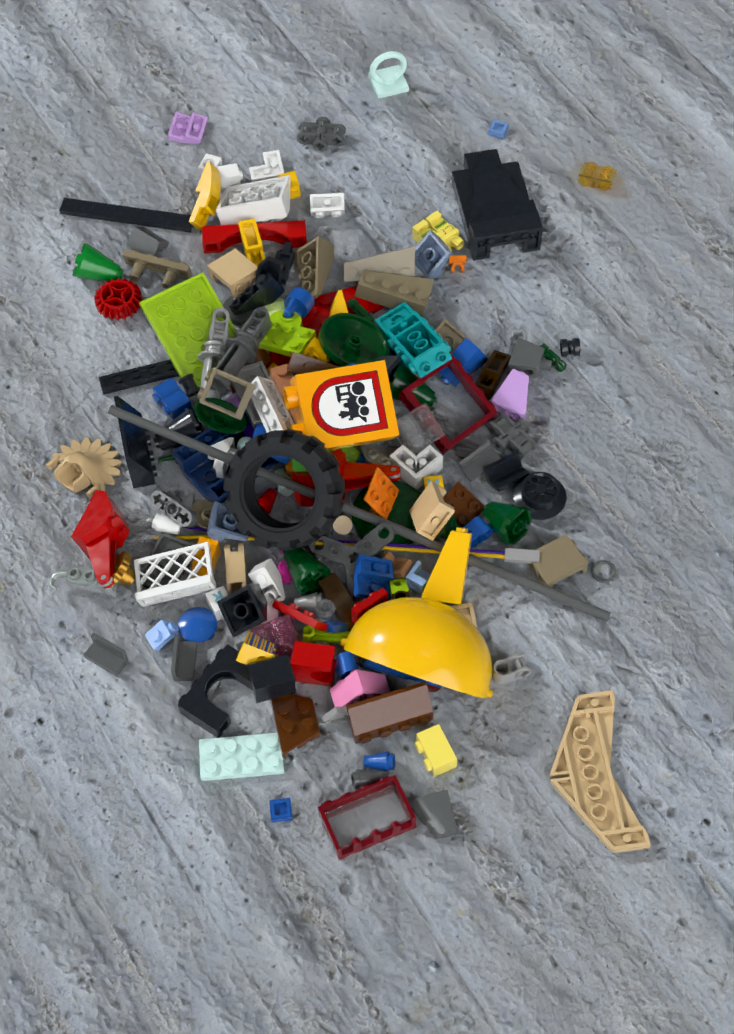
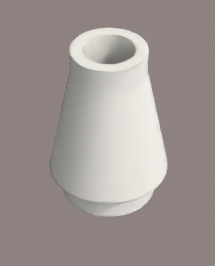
(165, 524)

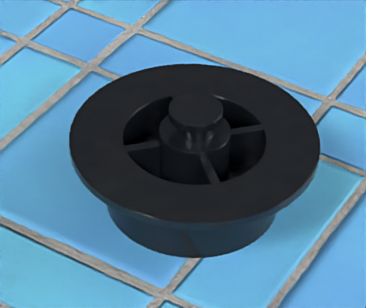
(541, 495)

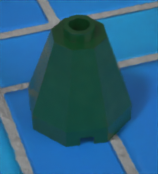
(507, 521)

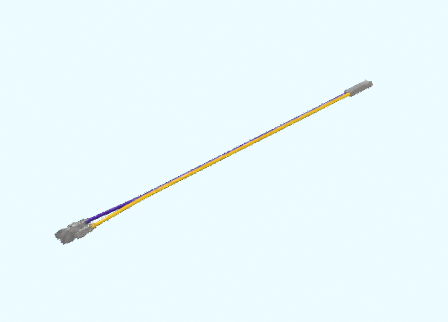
(511, 554)

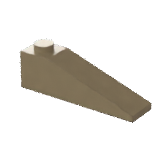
(314, 263)

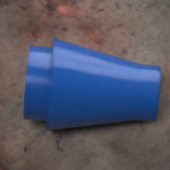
(382, 761)

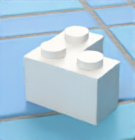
(415, 467)

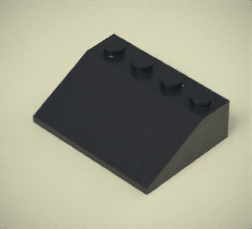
(136, 449)

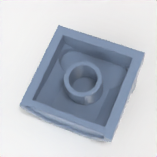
(431, 255)
(222, 524)

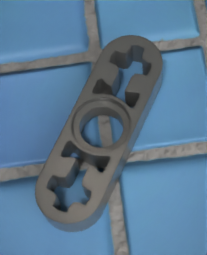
(181, 509)

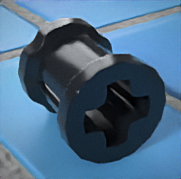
(189, 385)

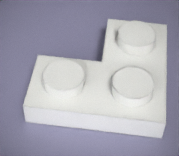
(271, 169)

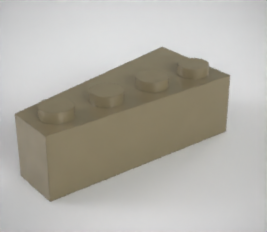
(394, 262)
(394, 289)

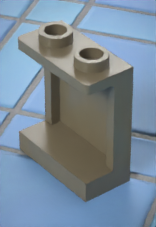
(558, 561)

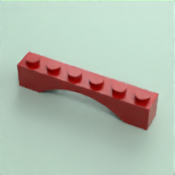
(220, 237)

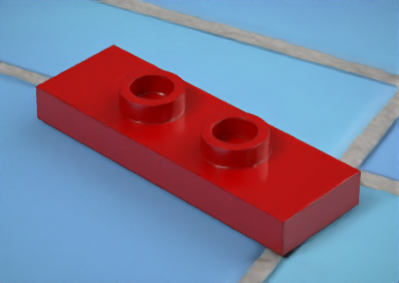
(306, 617)

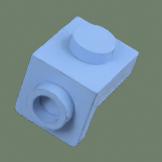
(162, 634)

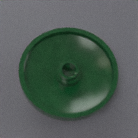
(352, 339)
(399, 513)

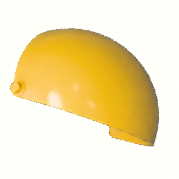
(425, 642)

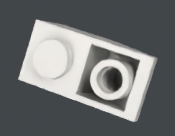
(269, 580)

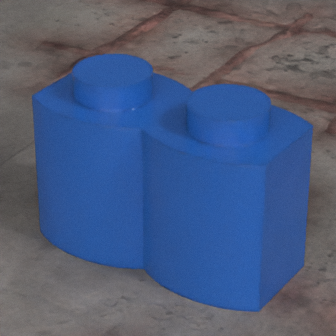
(171, 398)

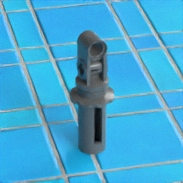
(242, 347)

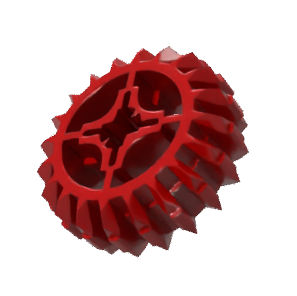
(118, 299)

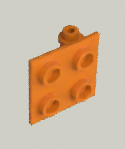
(381, 494)

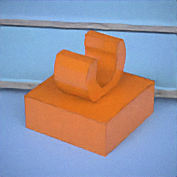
(459, 260)

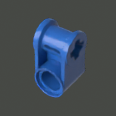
(480, 531)
(345, 664)

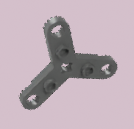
(341, 553)

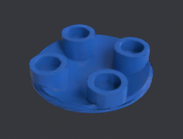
(197, 624)

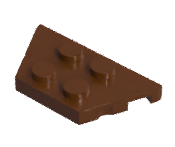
(294, 722)

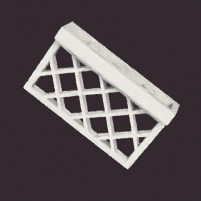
(174, 589)

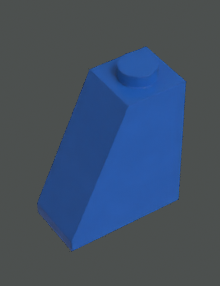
(470, 358)

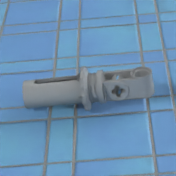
(214, 347)

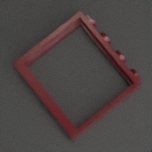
(411, 402)

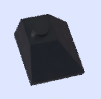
(244, 609)

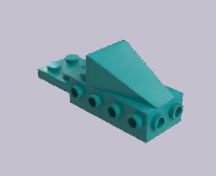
(414, 340)

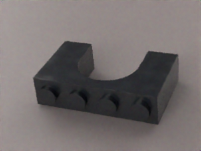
(195, 703)

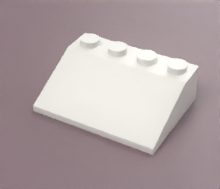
(256, 200)

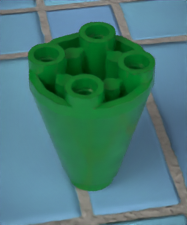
(95, 265)

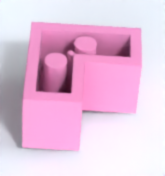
(358, 686)

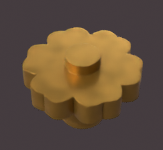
(123, 572)

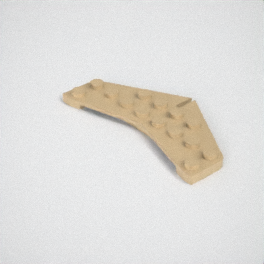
(590, 786)

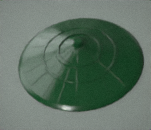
(217, 420)

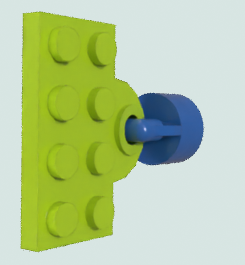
(287, 328)

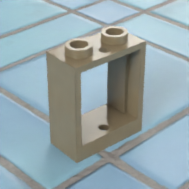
(244, 400)

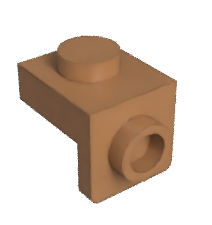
(400, 565)

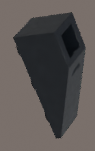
(259, 294)

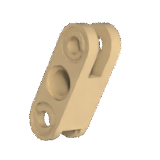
(235, 568)

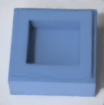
(498, 129)

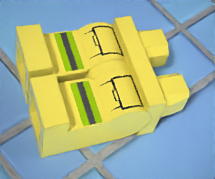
(440, 227)

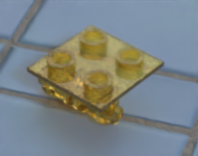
(593, 171)

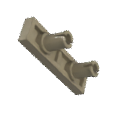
(150, 262)

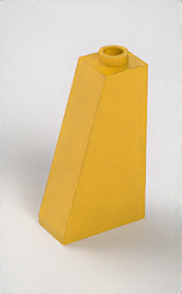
(450, 571)

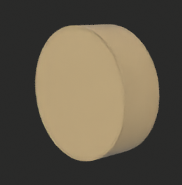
(342, 525)

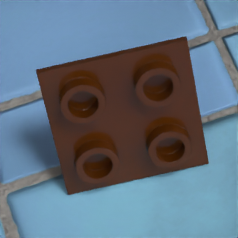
(464, 503)

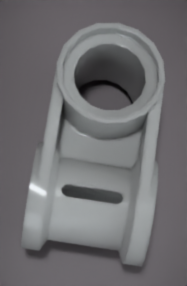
(514, 666)

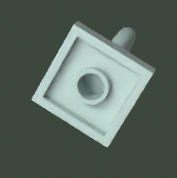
(388, 80)

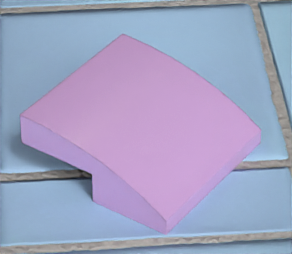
(187, 128)

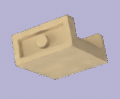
(233, 271)
(430, 511)

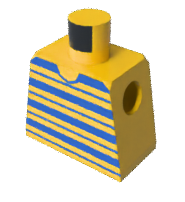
(255, 649)

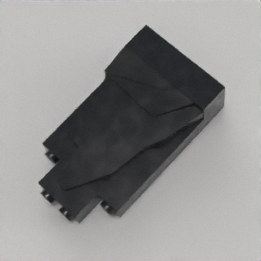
(495, 204)

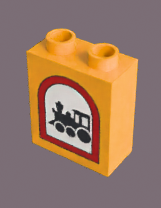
(344, 405)

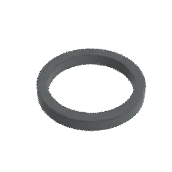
(603, 562)

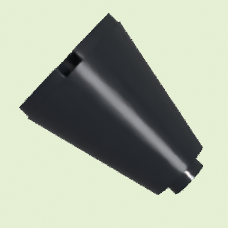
(186, 424)

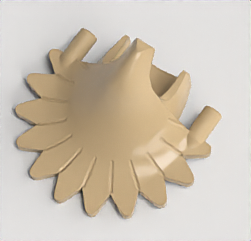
(85, 465)

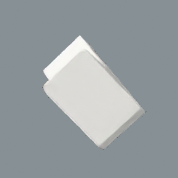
(220, 466)

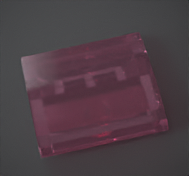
(279, 632)

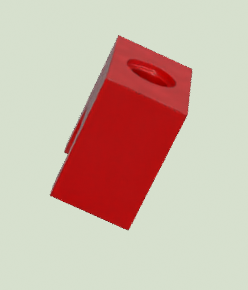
(313, 663)

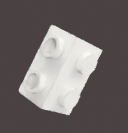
(327, 204)

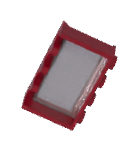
(367, 816)

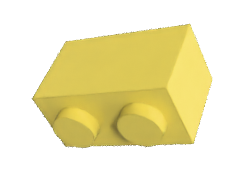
(436, 750)

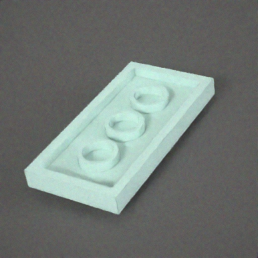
(240, 757)

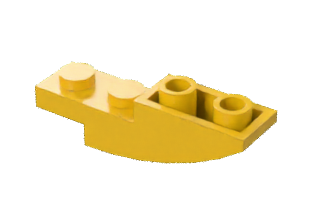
(209, 195)

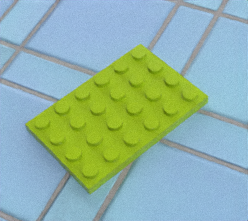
(183, 322)

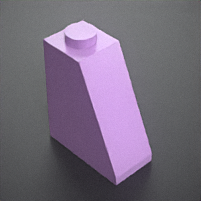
(512, 395)

